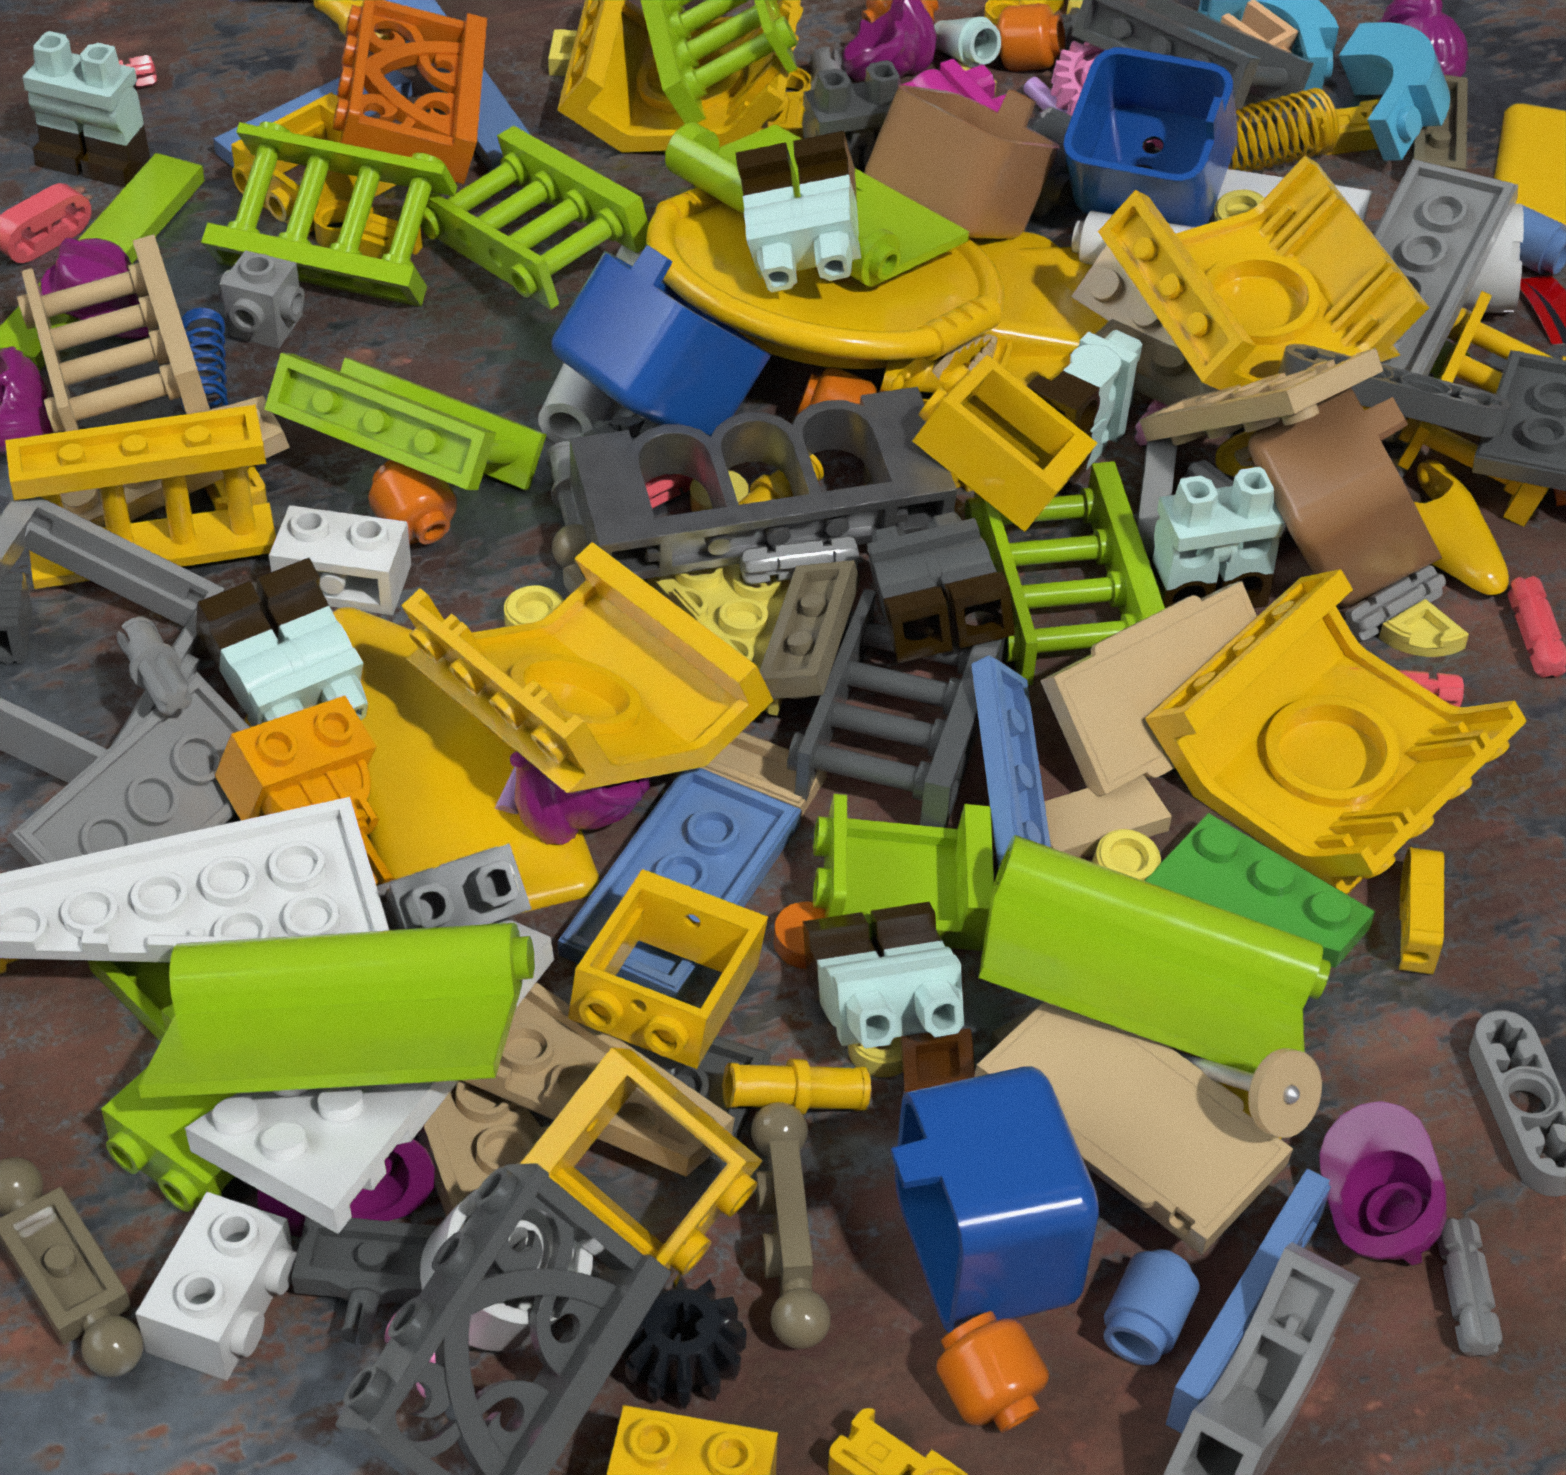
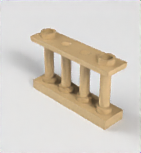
(156, 311)

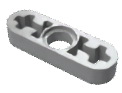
(1156, 483)
(1530, 1073)

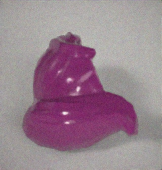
(1440, 28)
(900, 36)
(21, 398)
(559, 815)

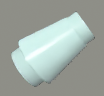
(968, 40)

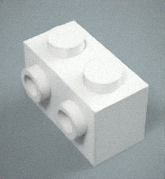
(356, 556)
(217, 1286)

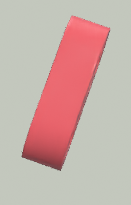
(43, 222)

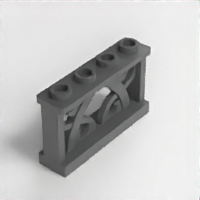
(438, 1321)

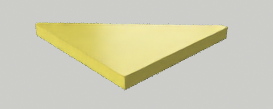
(729, 608)

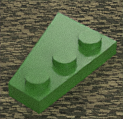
(1257, 883)

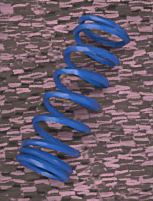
(187, 319)

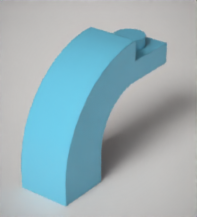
(1310, 17)
(1406, 71)

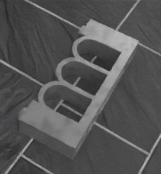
(617, 514)

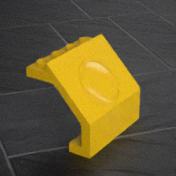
(618, 91)
(1266, 279)
(601, 685)
(1320, 754)

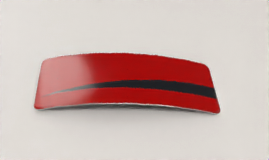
(1549, 303)

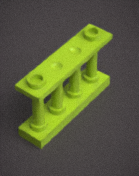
(678, 57)
(548, 178)
(341, 264)
(405, 422)
(1113, 543)

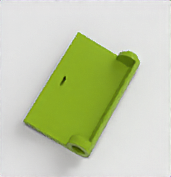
(892, 227)

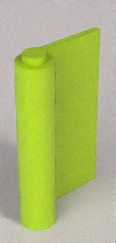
(1147, 958)
(339, 1010)

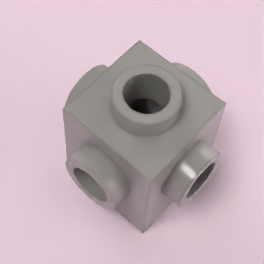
(261, 299)

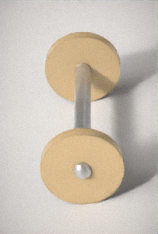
(1281, 1091)

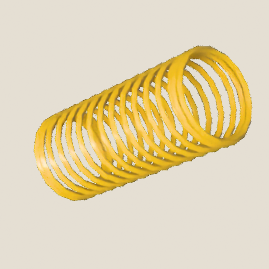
(1309, 143)

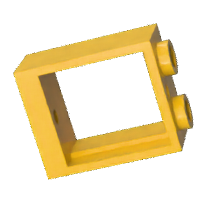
(312, 121)
(1002, 440)
(658, 915)
(587, 1117)

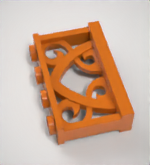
(433, 40)

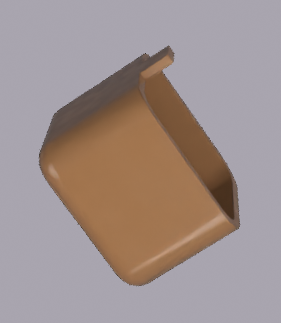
(964, 158)
(1346, 494)

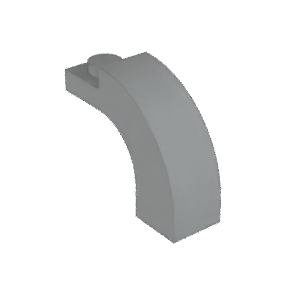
(1270, 1372)

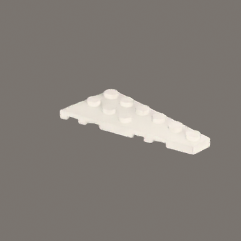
(224, 882)
(325, 1142)

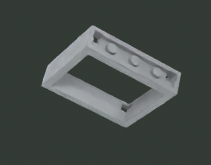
(116, 566)

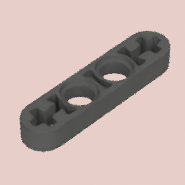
(1415, 394)

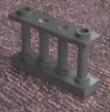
(1186, 33)
(947, 741)

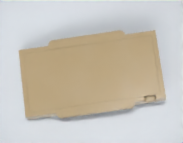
(1129, 674)
(1148, 1121)

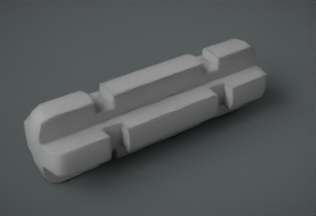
(759, 565)
(1368, 616)
(1469, 1288)

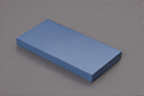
(699, 835)

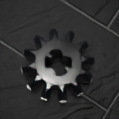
(686, 1343)

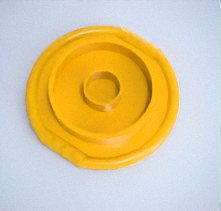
(818, 319)

